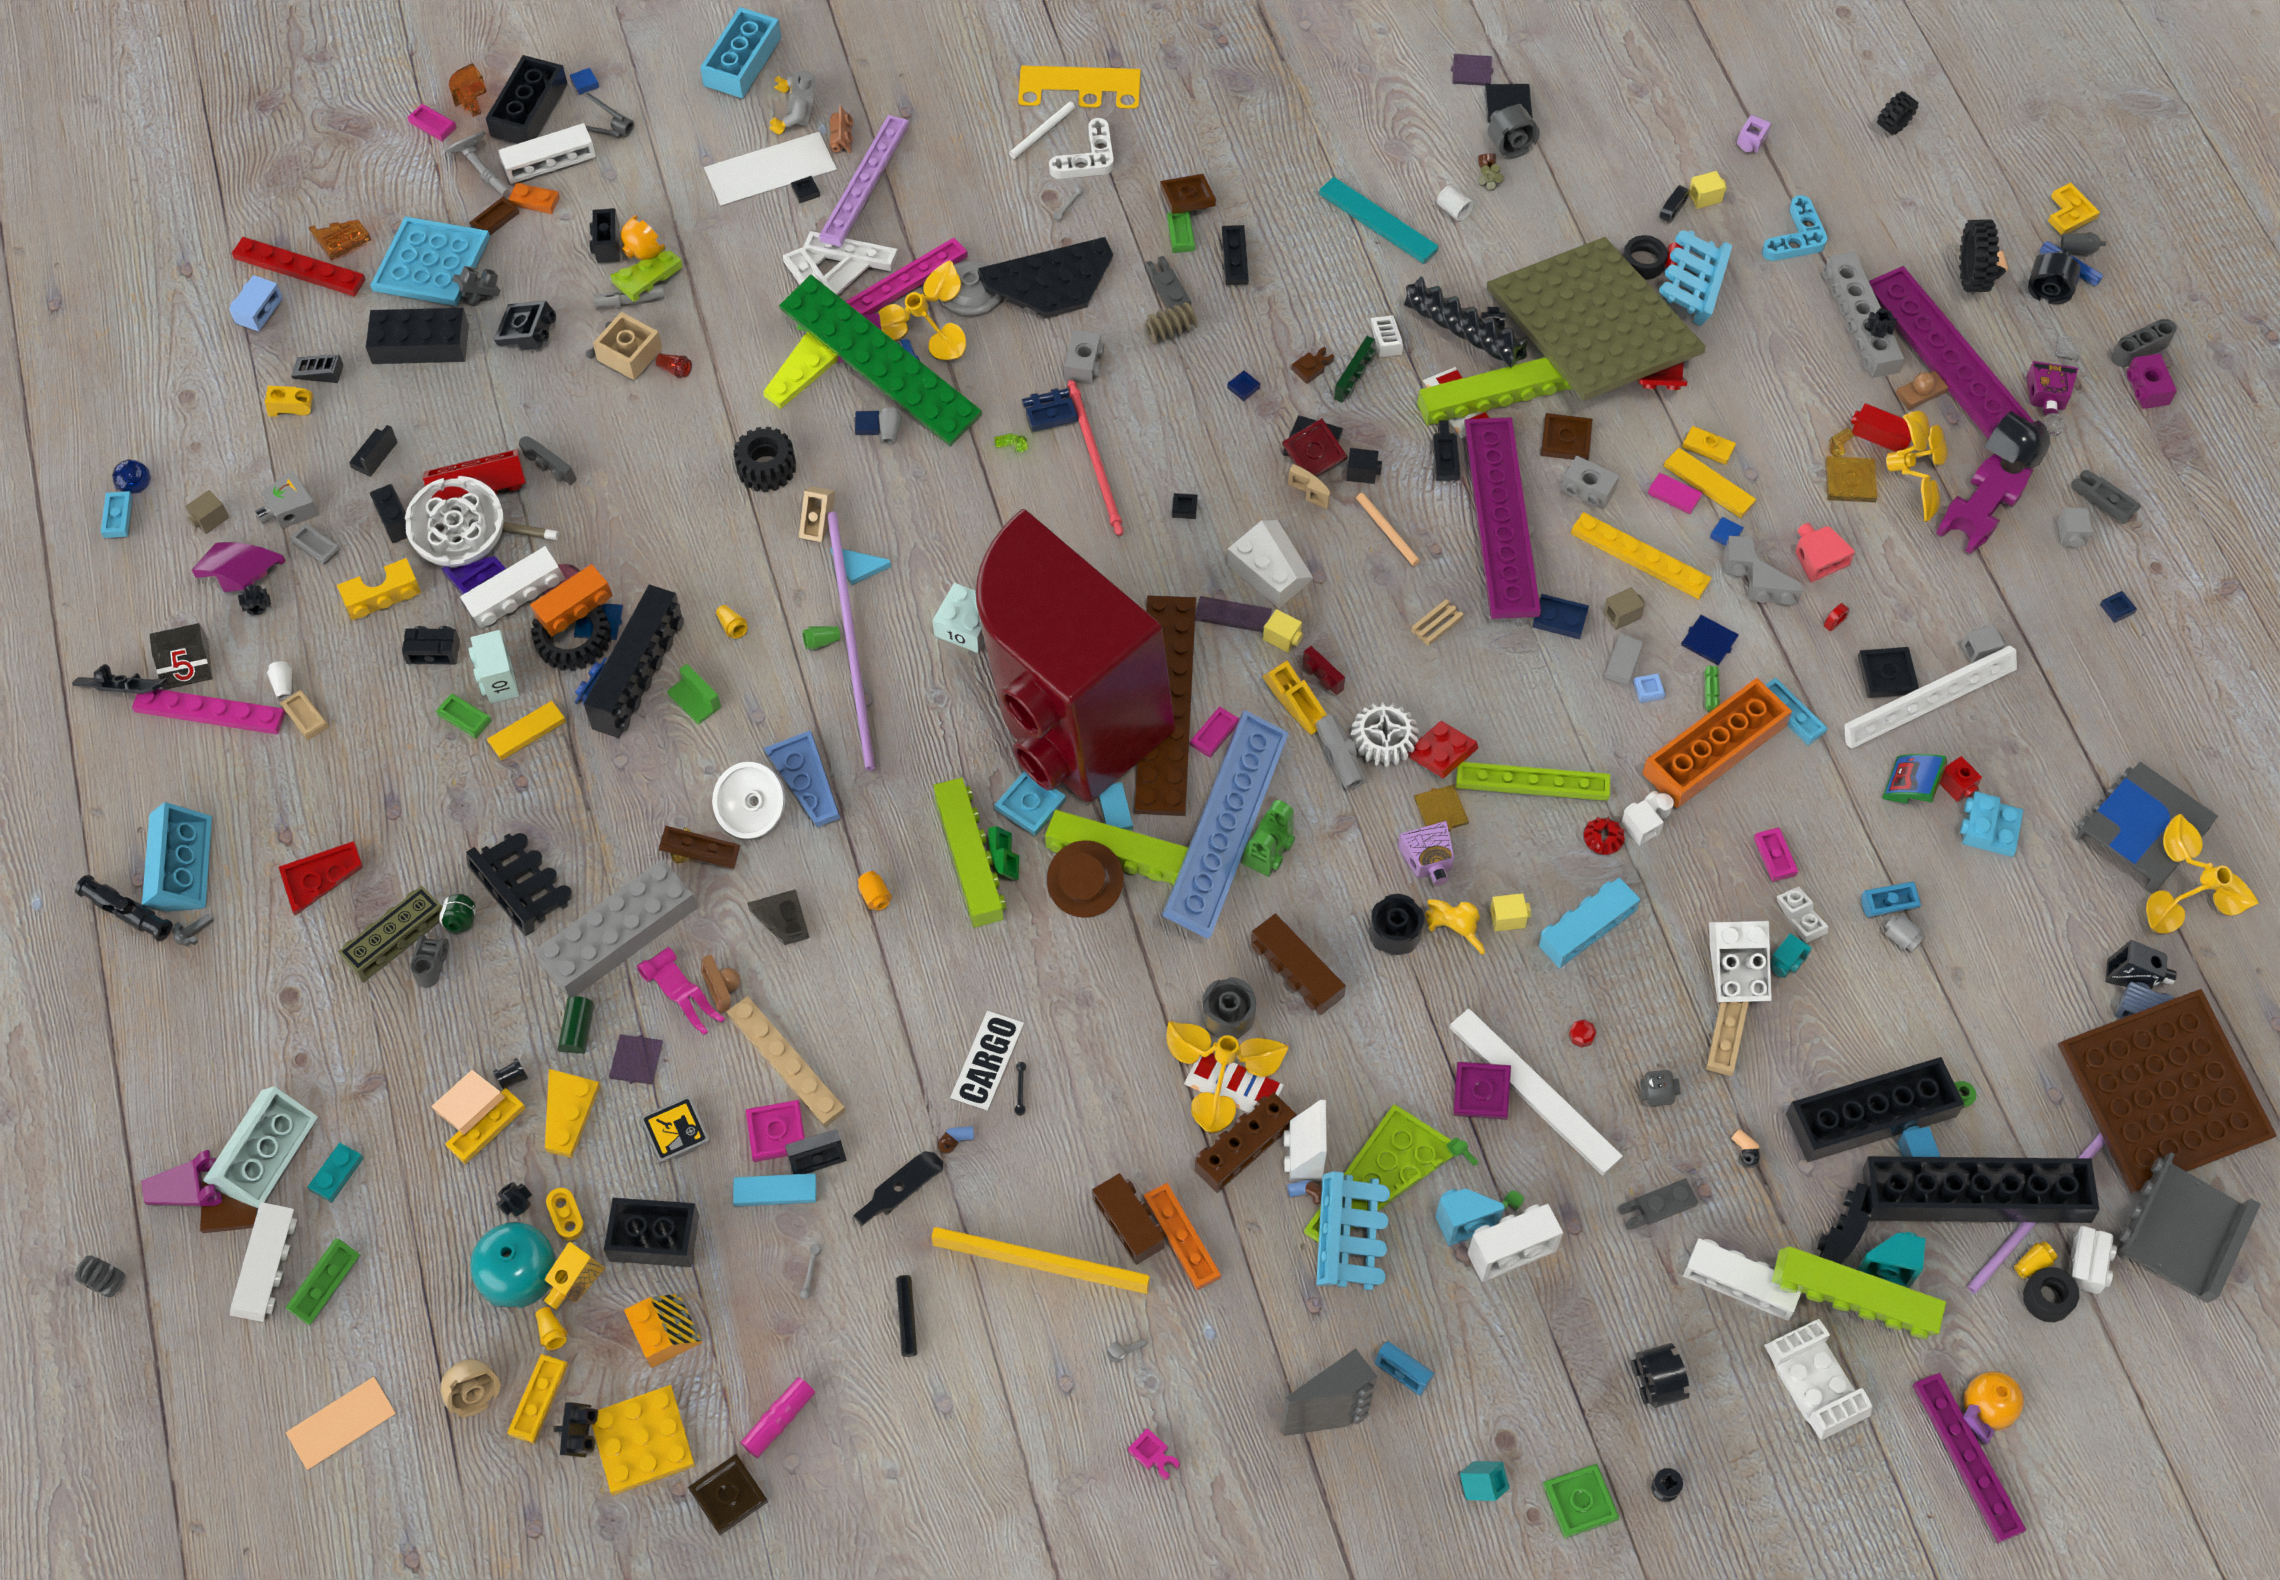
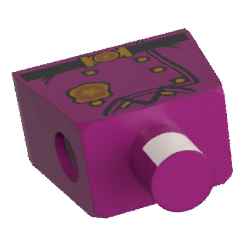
(2050, 385)

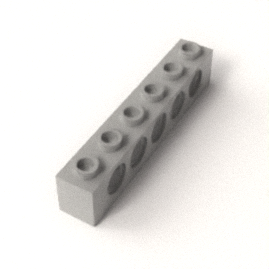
(1856, 302)

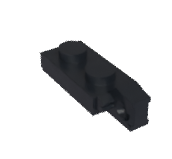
(1446, 453)

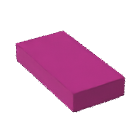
(432, 122)
(1675, 493)
(1214, 732)

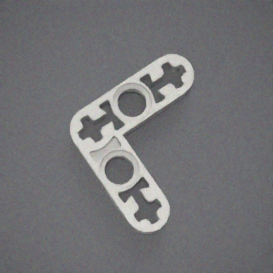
(1096, 155)

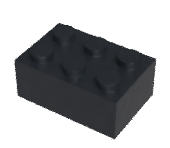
(651, 1232)

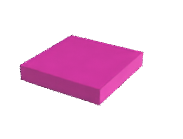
(773, 1128)

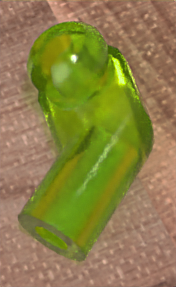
(1011, 439)

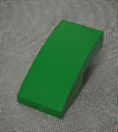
(1000, 848)

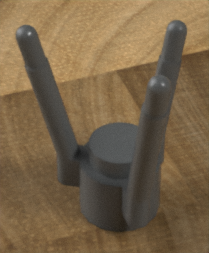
(620, 124)

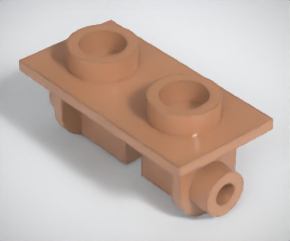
(841, 131)

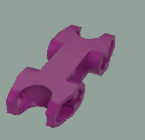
(1975, 515)

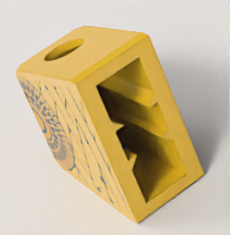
(571, 1275)

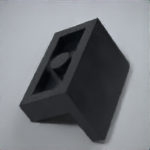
(374, 451)

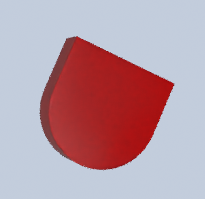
(1836, 616)

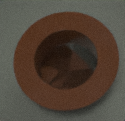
(1085, 879)

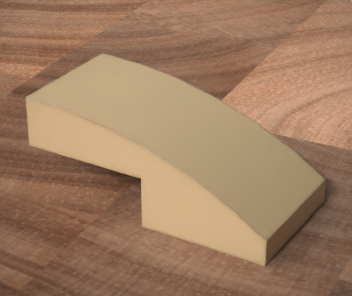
(1315, 490)

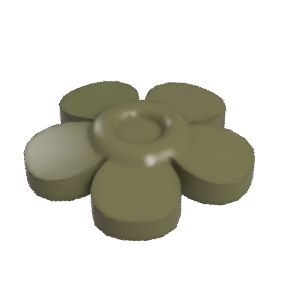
(1490, 176)

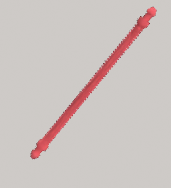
(1115, 518)

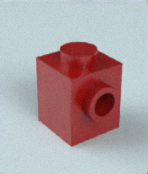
(1960, 779)

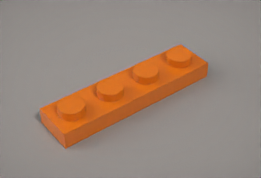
(1182, 1236)

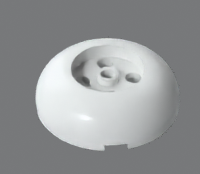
(476, 541)

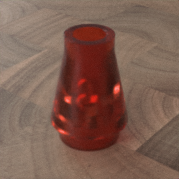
(675, 364)

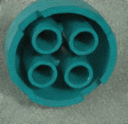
(521, 1275)

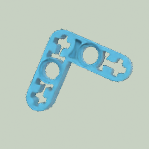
(1806, 234)

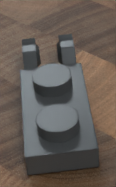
(1167, 284)
(546, 459)
(2105, 496)
(1660, 1204)

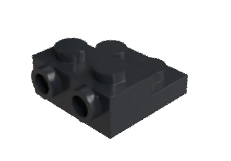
(525, 325)

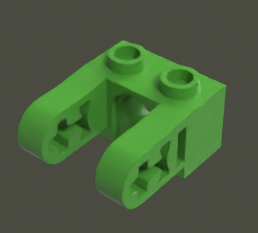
(1271, 839)

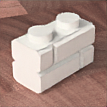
(2091, 1259)

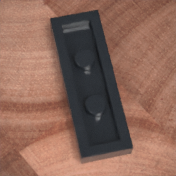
(1235, 255)

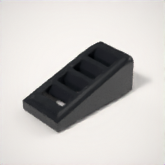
(330, 375)

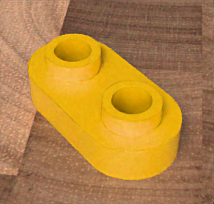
(565, 1215)

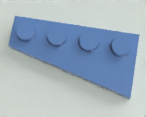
(805, 775)

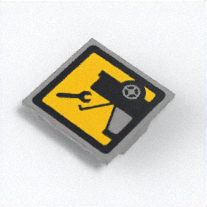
(674, 1129)

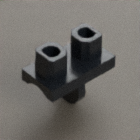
(576, 1429)

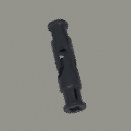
(111, 901)

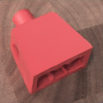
(1822, 551)

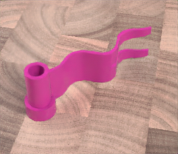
(676, 986)

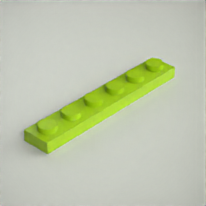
(1533, 781)

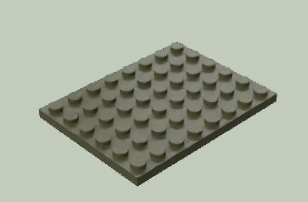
(1595, 318)

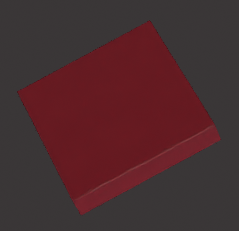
(1315, 448)

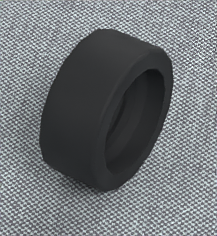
(1651, 245)

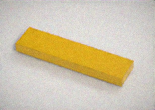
(1710, 482)

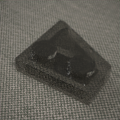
(781, 916)

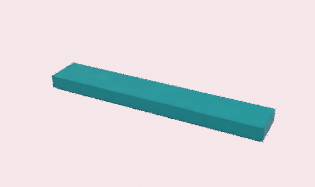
(1378, 220)

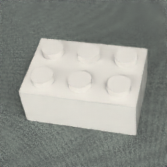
(1514, 1242)

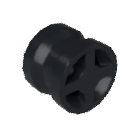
(1662, 1488)

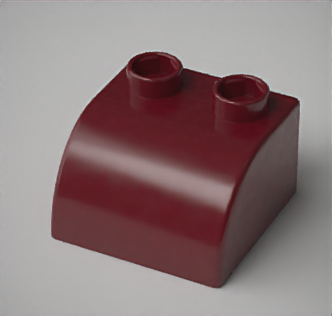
(1070, 661)

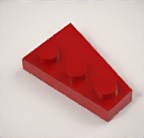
(318, 874)

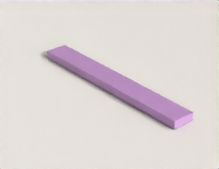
(864, 181)

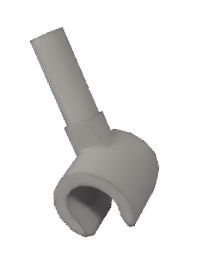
(1118, 1353)

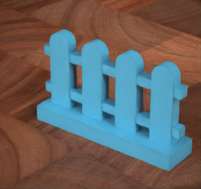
(1712, 272)
(1337, 1217)

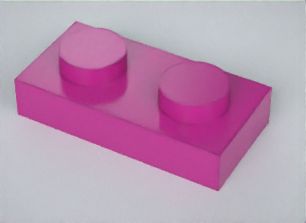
(1775, 854)

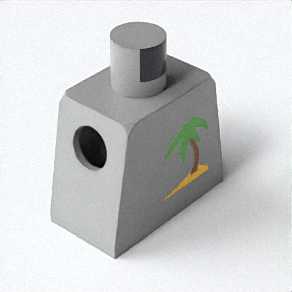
(287, 502)

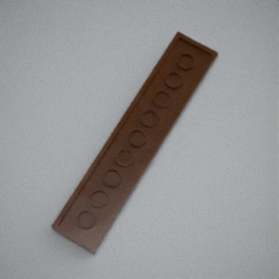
(1164, 771)

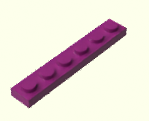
(1969, 1458)

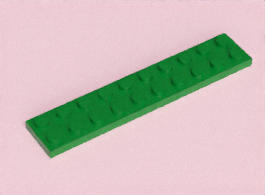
(880, 360)

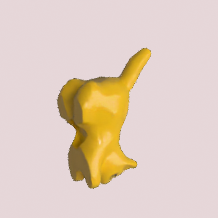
(1461, 919)

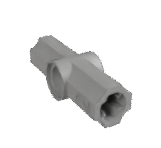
(1340, 752)

